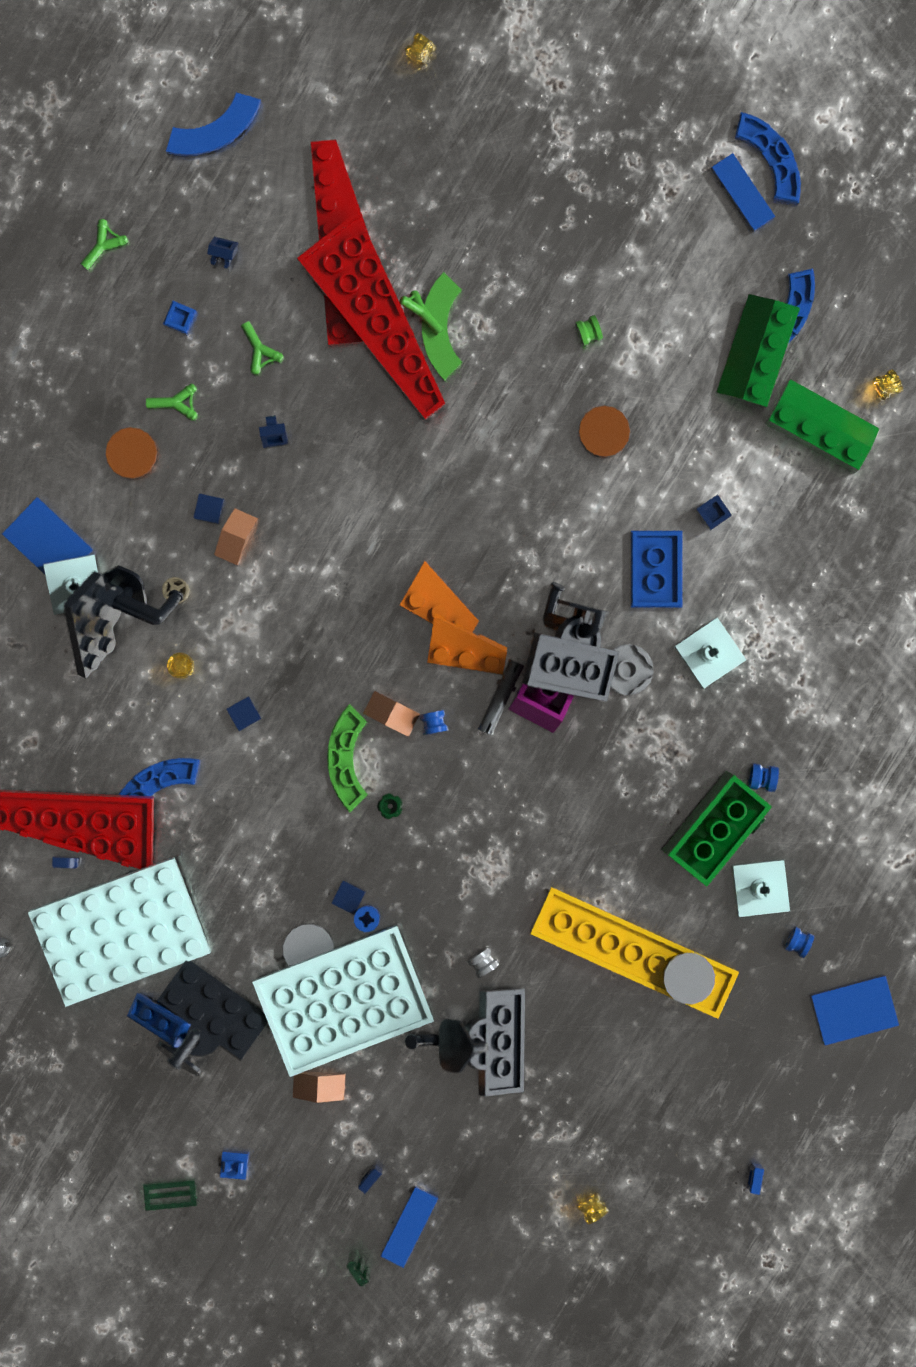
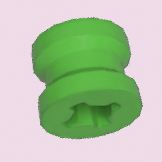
(589, 330)

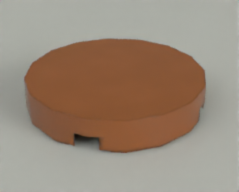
(604, 431)
(131, 453)

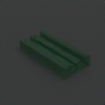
(170, 1184)
(359, 1273)

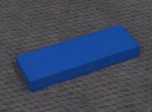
(743, 192)
(158, 1020)
(409, 1226)

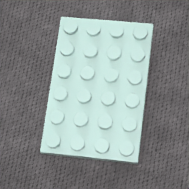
(119, 931)
(343, 1000)

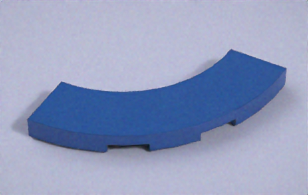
(218, 133)
(775, 152)
(801, 294)
(161, 776)

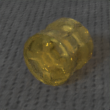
(420, 49)
(888, 384)
(174, 665)
(592, 1208)

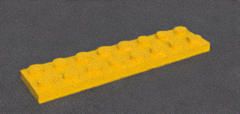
(621, 946)

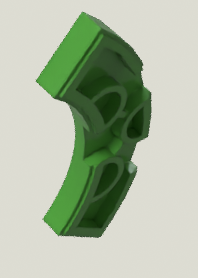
(438, 346)
(341, 758)

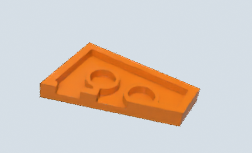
(431, 595)
(463, 649)

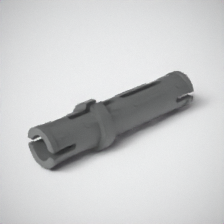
(501, 696)

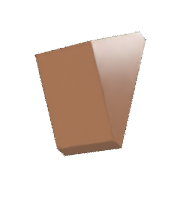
(235, 536)
(391, 713)
(319, 1086)

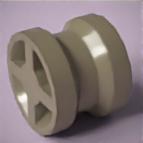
(179, 584)

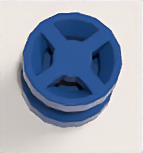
(433, 722)
(369, 916)
(799, 942)

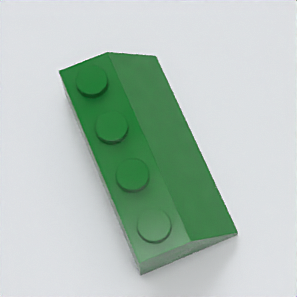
(758, 350)
(822, 426)
(717, 828)

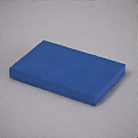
(44, 536)
(656, 569)
(854, 1010)

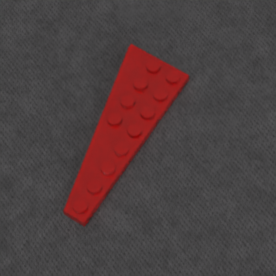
(333, 204)
(358, 287)
(94, 824)

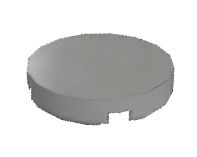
(632, 670)
(306, 942)
(689, 978)

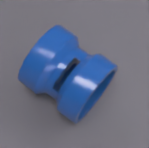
(768, 778)

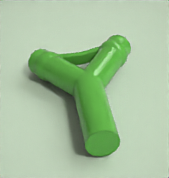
(103, 244)
(417, 306)
(259, 349)
(176, 402)

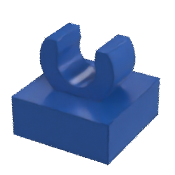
(234, 1164)

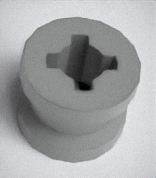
(483, 962)

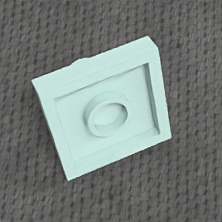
(65, 577)
(710, 653)
(761, 888)

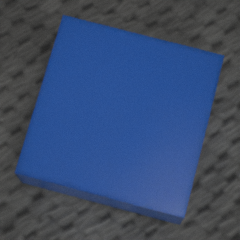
(179, 317)
(755, 1178)

